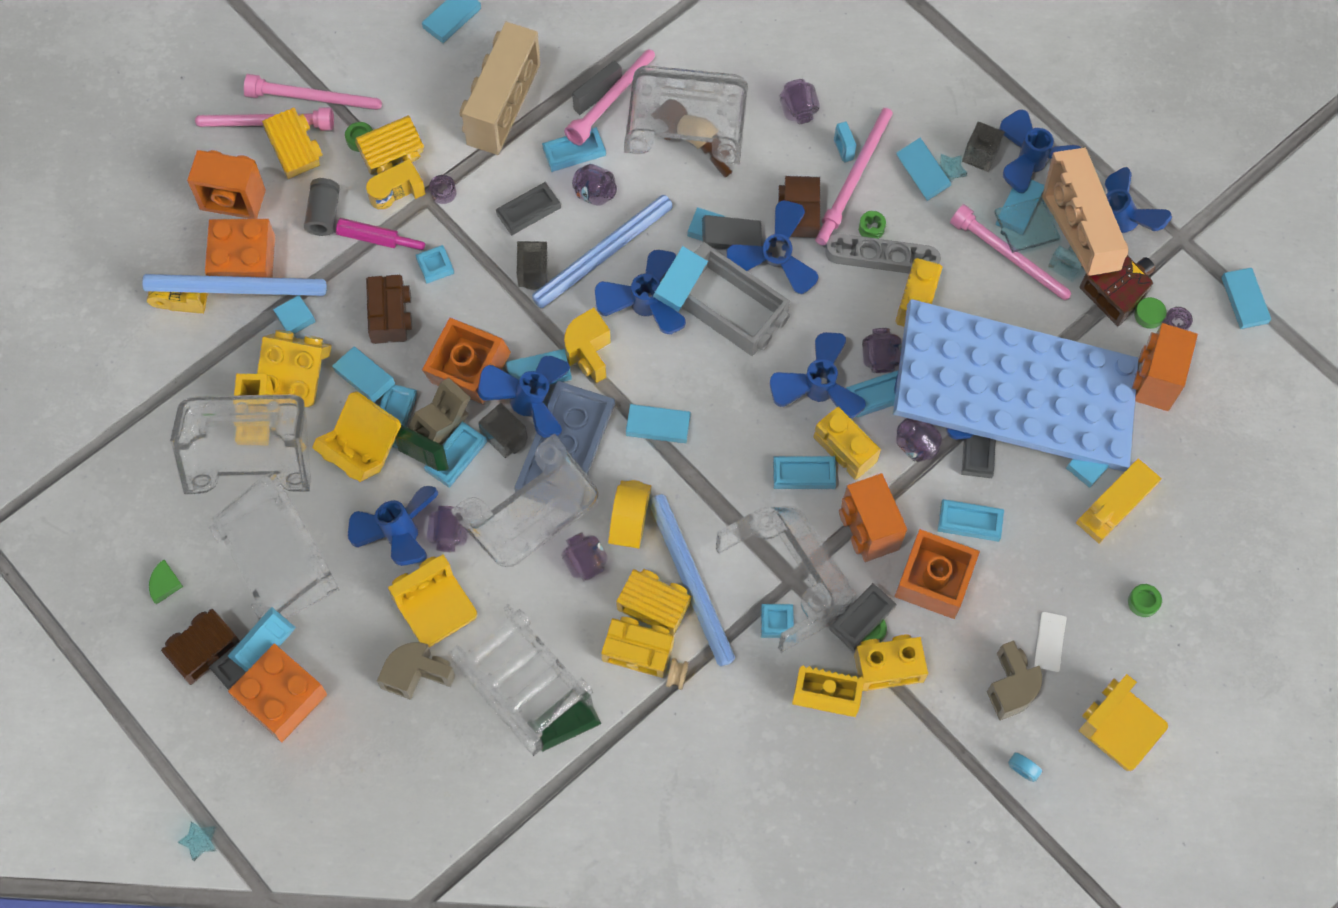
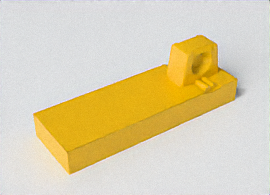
(1118, 500)

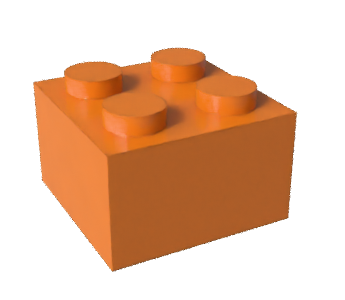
(226, 184)
(240, 248)
(462, 355)
(1164, 366)
(872, 518)
(937, 574)
(277, 692)

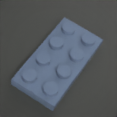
(583, 423)

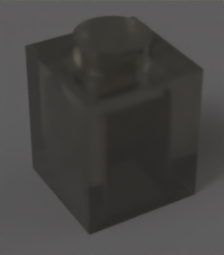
(983, 146)
(532, 264)
(503, 431)

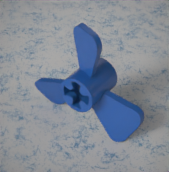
(1035, 149)
(1124, 208)
(786, 220)
(615, 297)
(791, 386)
(526, 393)
(395, 524)

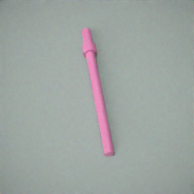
(834, 215)

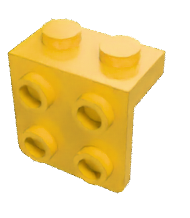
(293, 363)
(359, 438)
(432, 601)
(1123, 724)

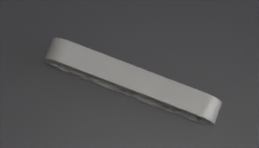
(882, 248)

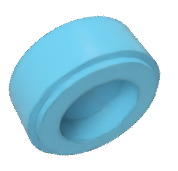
(1025, 767)

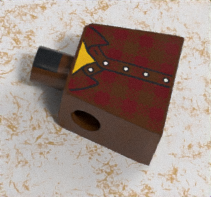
(1120, 291)

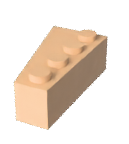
(1084, 212)

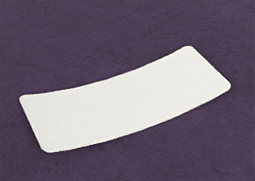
(1050, 641)

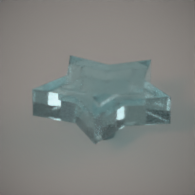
(952, 167)
(198, 840)

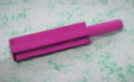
(375, 234)

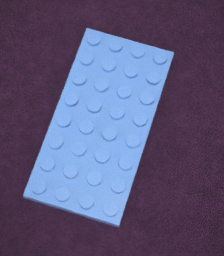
(1016, 385)

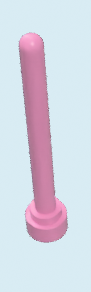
(255, 87)
(321, 118)
(579, 130)
(966, 220)

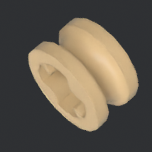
(677, 674)

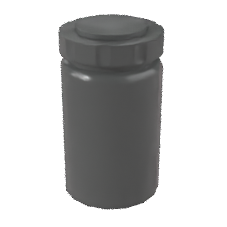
(321, 207)

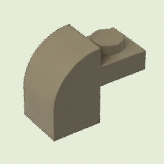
(443, 415)
(409, 663)
(1020, 686)

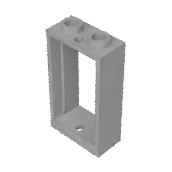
(751, 286)

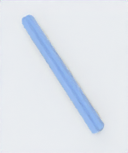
(602, 251)
(234, 285)
(691, 580)

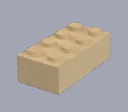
(500, 87)

